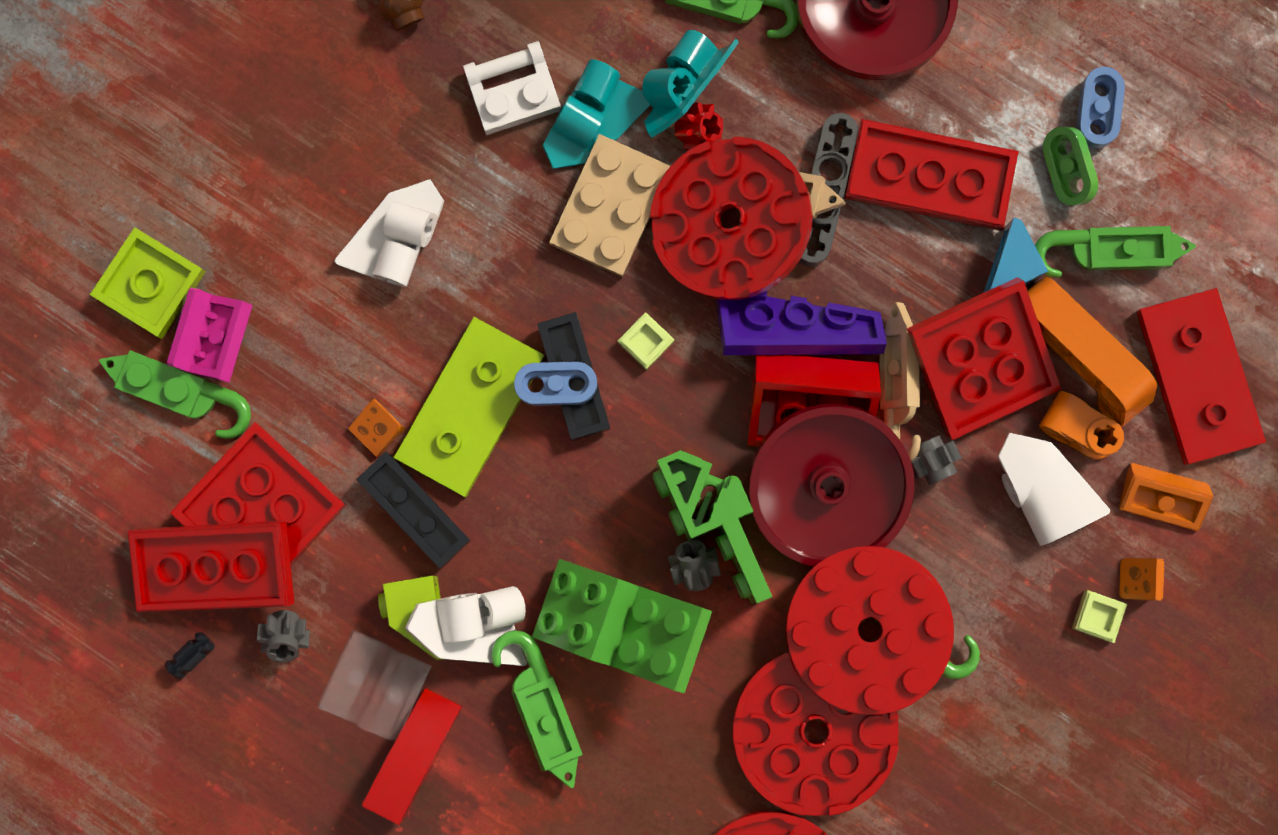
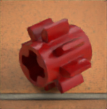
(699, 125)

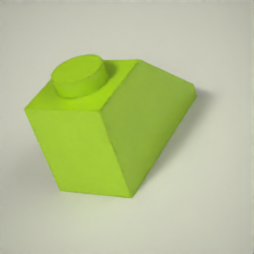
(400, 600)

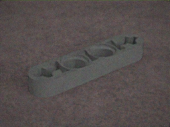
(838, 186)

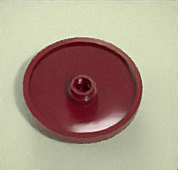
(876, 35)
(830, 483)

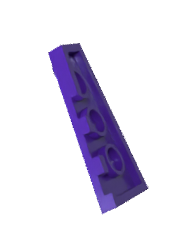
(797, 327)

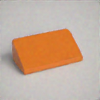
(1165, 497)

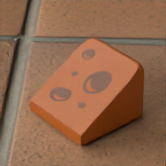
(376, 427)
(1141, 579)

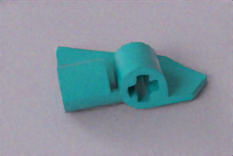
(676, 88)
(596, 107)

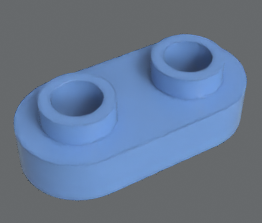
(1101, 110)
(556, 382)

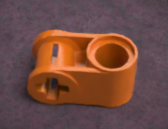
(1076, 423)

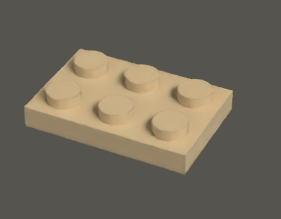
(609, 206)

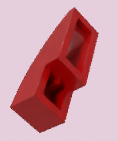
(412, 756)

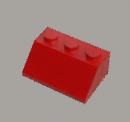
(796, 382)

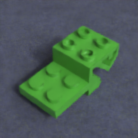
(683, 479)
(622, 625)

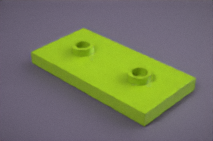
(467, 408)

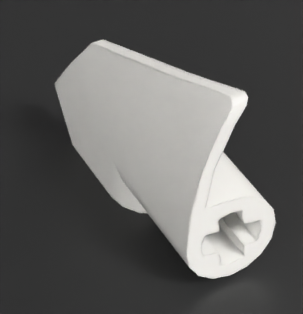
(394, 234)
(1047, 488)
(469, 625)

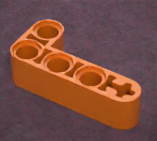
(1093, 353)

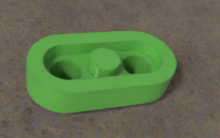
(1069, 168)

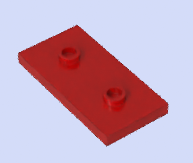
(931, 174)
(1200, 376)
(211, 567)

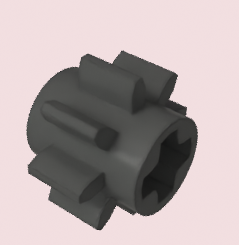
(935, 460)
(694, 565)
(283, 636)

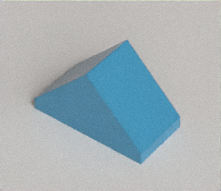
(1015, 257)

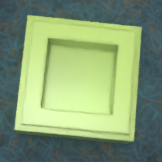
(646, 341)
(1099, 616)

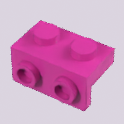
(209, 335)

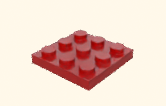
(984, 358)
(262, 484)

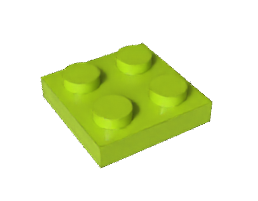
(147, 283)

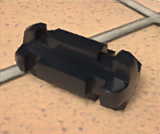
(189, 655)

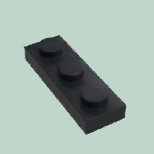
(565, 343)
(413, 510)

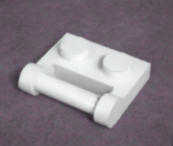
(516, 100)

